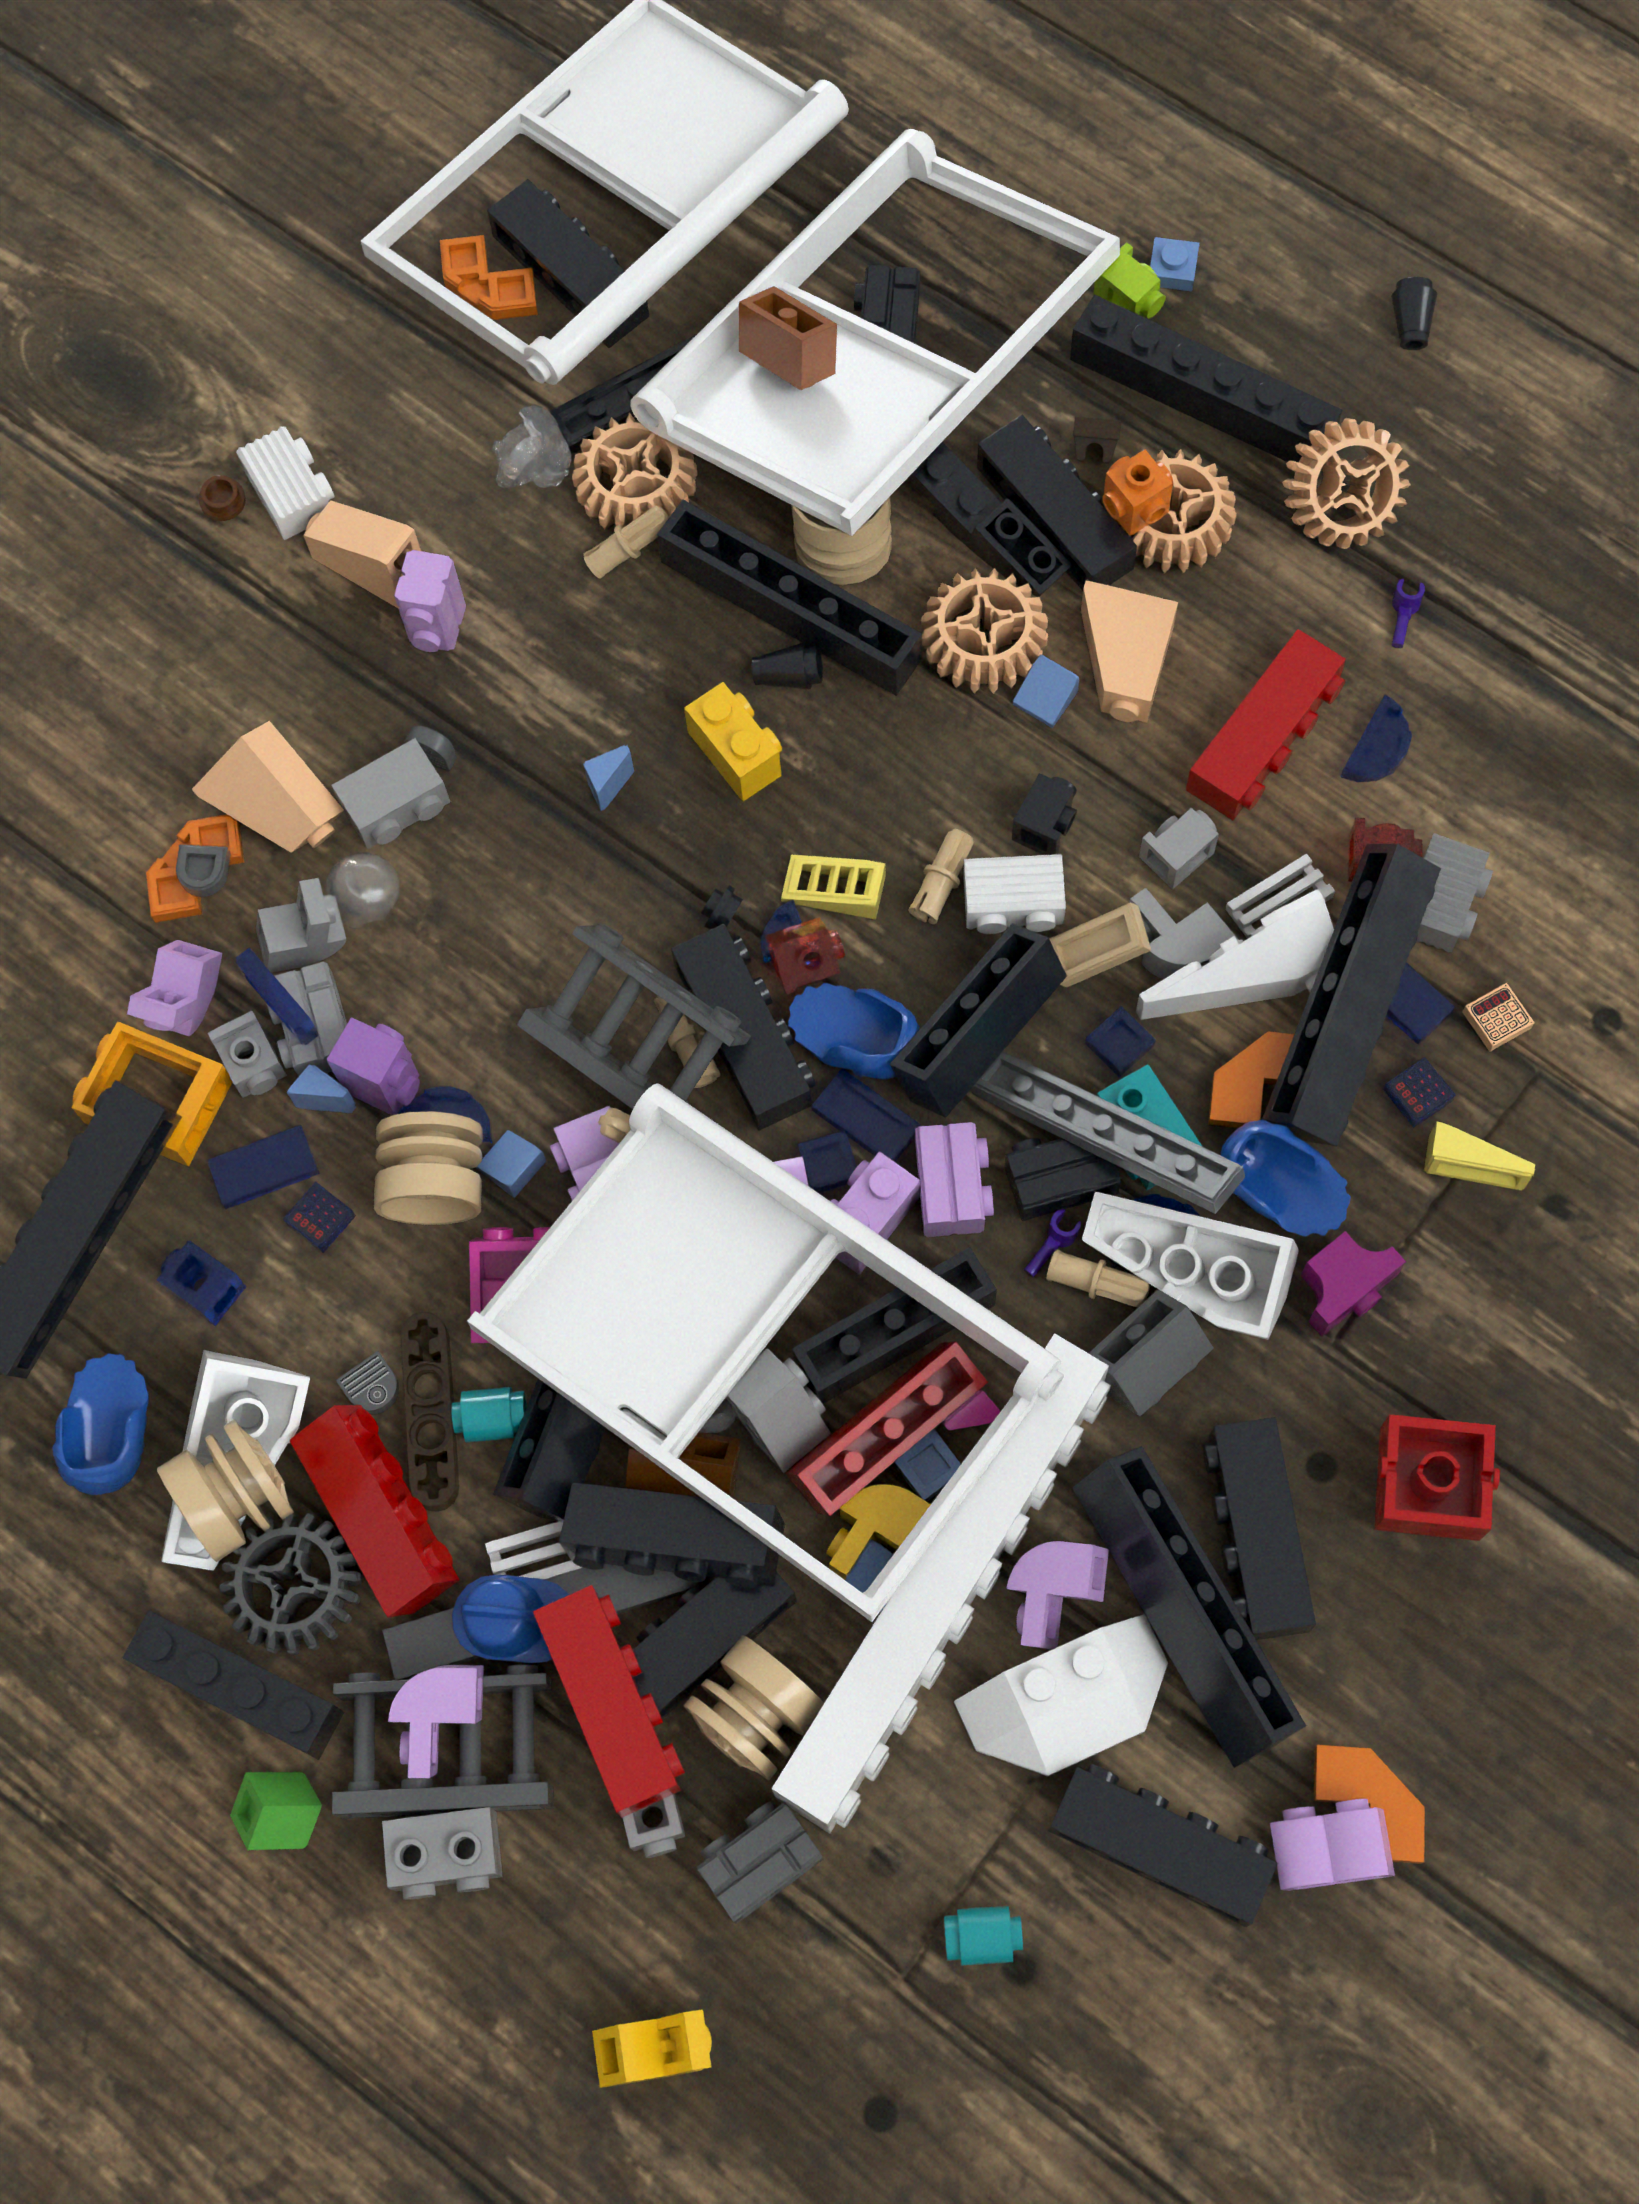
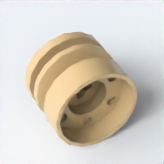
(838, 555)
(428, 1168)
(225, 1490)
(754, 1707)

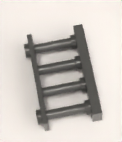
(591, 1051)
(470, 1789)

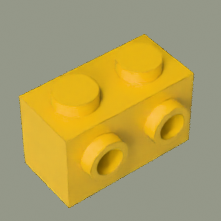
(734, 741)

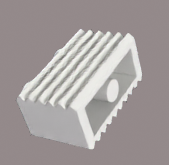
(284, 481)
(1015, 892)

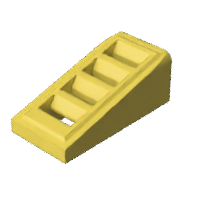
(847, 903)
(1468, 1158)

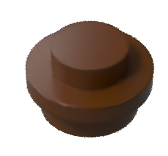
(222, 498)

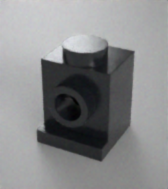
(1045, 815)

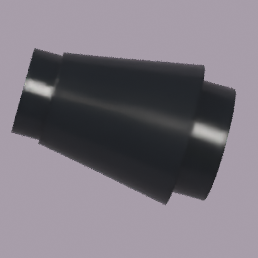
(1414, 310)
(789, 667)

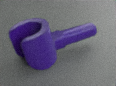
(1405, 607)
(1055, 1239)

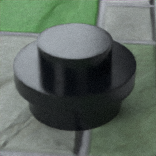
(721, 907)

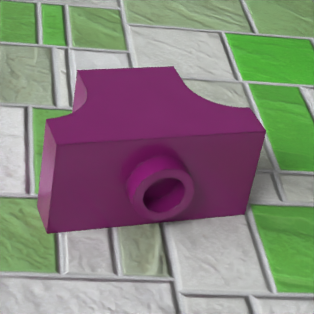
(1348, 1280)

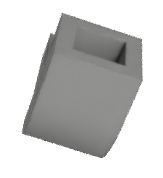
(300, 931)
(1180, 943)

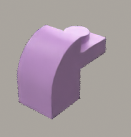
(179, 989)
(1046, 1577)
(433, 1698)

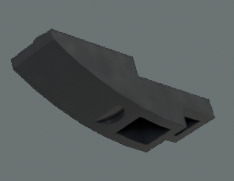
(986, 525)

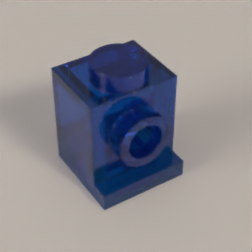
(215, 1295)

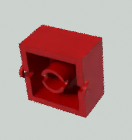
(1435, 1477)

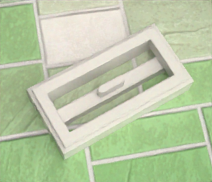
(1312, 878)
(497, 1547)

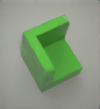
(275, 1810)

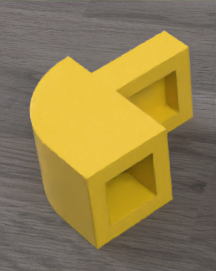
(878, 1514)
(652, 2049)

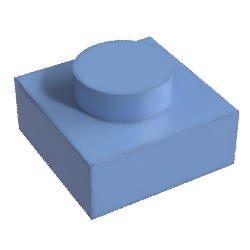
(1175, 263)
(928, 1466)

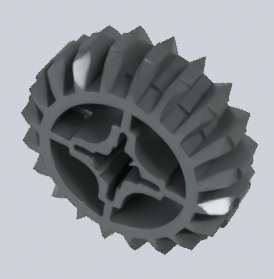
(285, 1603)

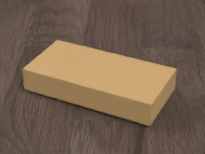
(1101, 943)

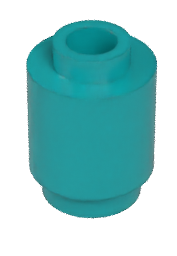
(489, 1414)
(982, 1935)

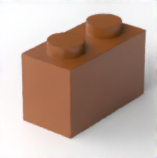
(787, 337)

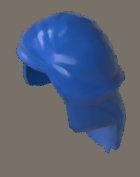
(852, 1028)
(1287, 1179)
(102, 1426)

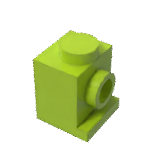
(1131, 285)

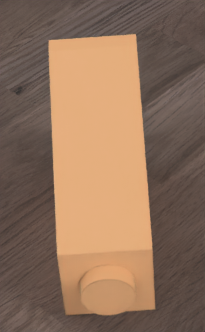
(361, 547)
(1126, 646)
(271, 790)

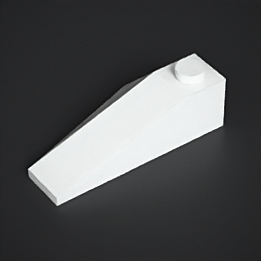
(1266, 966)
(1211, 1266)
(264, 1404)

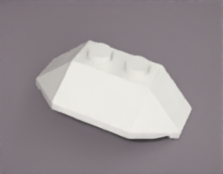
(1069, 1699)

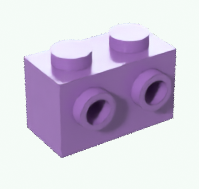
(375, 1066)

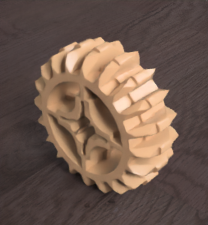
(630, 458)
(1378, 465)
(1194, 497)
(1018, 619)

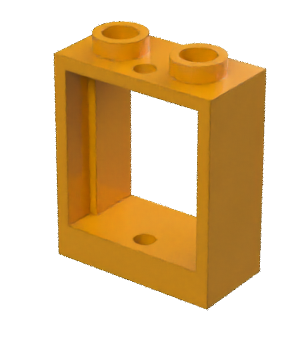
(199, 1104)

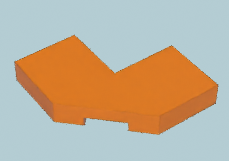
(493, 293)
(166, 894)
(1239, 1082)
(1360, 1774)

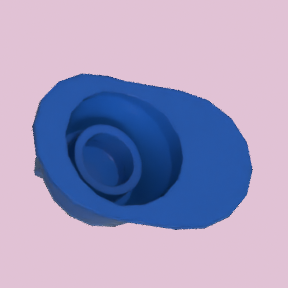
(497, 1618)

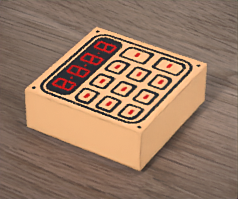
(1498, 1017)

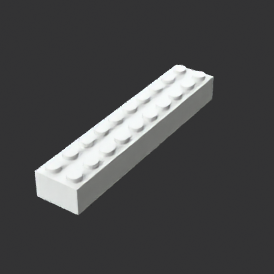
(935, 1601)

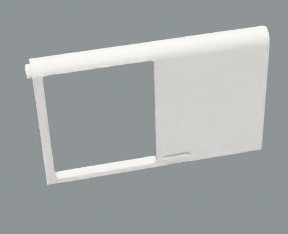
(662, 123)
(891, 402)
(680, 1278)

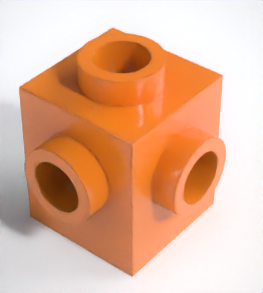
(1137, 491)

